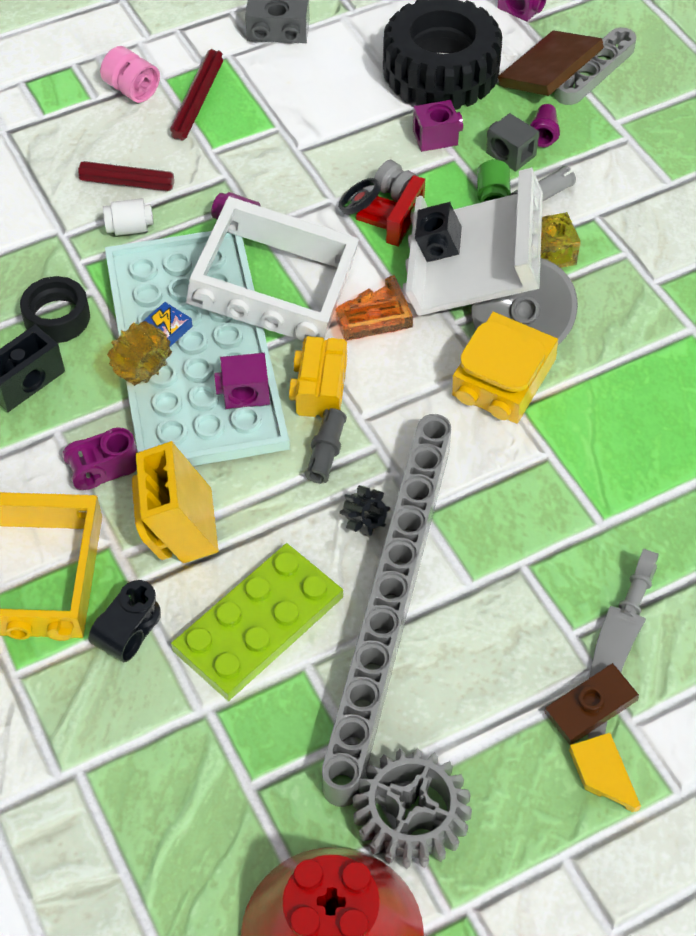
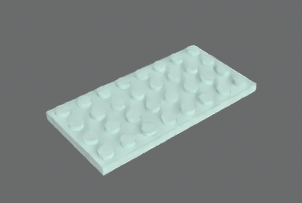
(183, 399)

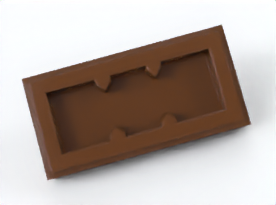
(591, 704)

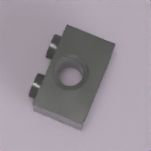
(277, 21)

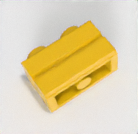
(320, 375)

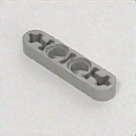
(600, 68)

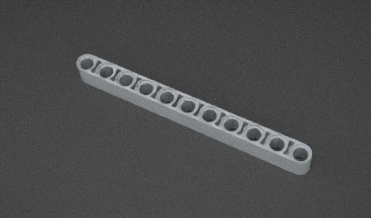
(385, 612)

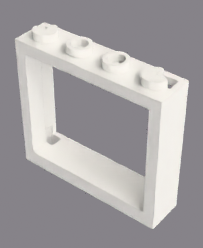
(285, 234)

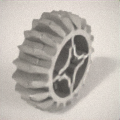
(382, 790)

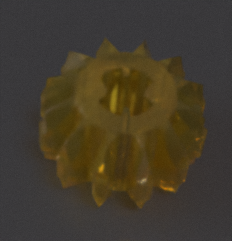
(139, 353)

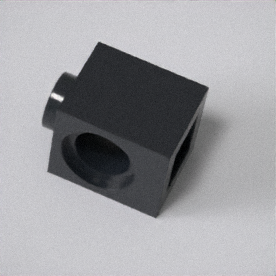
(438, 232)

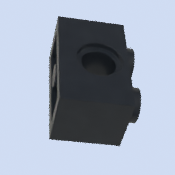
(28, 366)

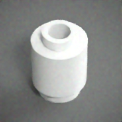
(128, 217)

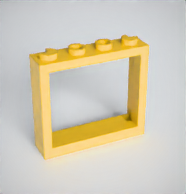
(54, 512)

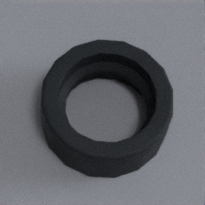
(50, 290)

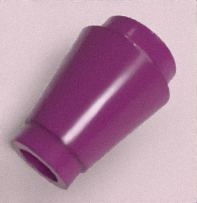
(547, 124)

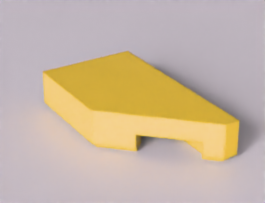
(603, 770)

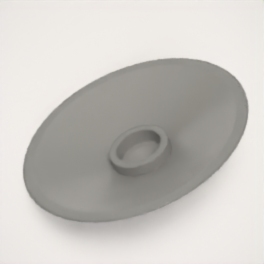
(546, 309)

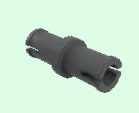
(325, 446)

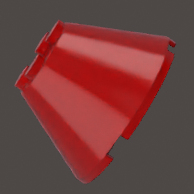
(332, 895)

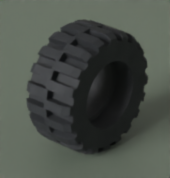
(433, 27)

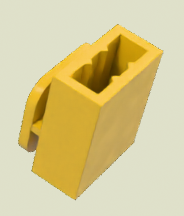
(504, 367)
(173, 505)

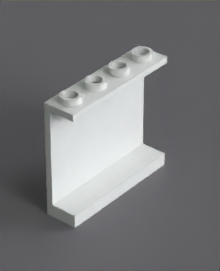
(496, 253)

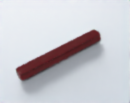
(196, 94)

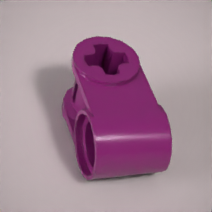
(104, 458)

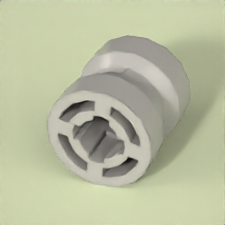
(393, 178)

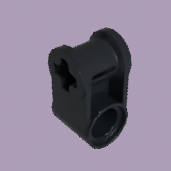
(126, 621)

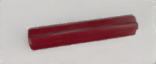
(126, 176)

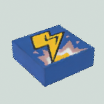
(170, 321)

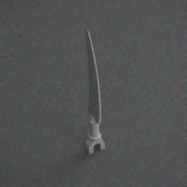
(623, 623)

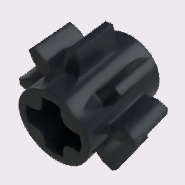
(365, 510)

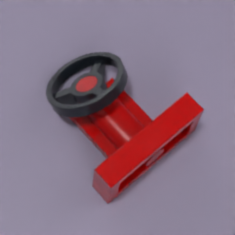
(383, 212)

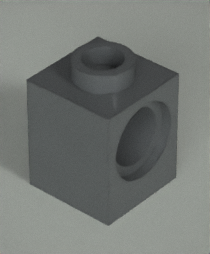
(512, 141)

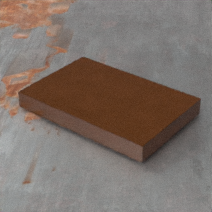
(550, 62)

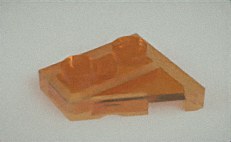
(374, 312)

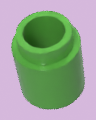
(493, 180)

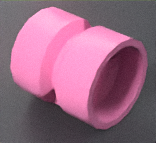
(130, 74)

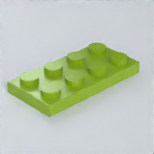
(257, 621)

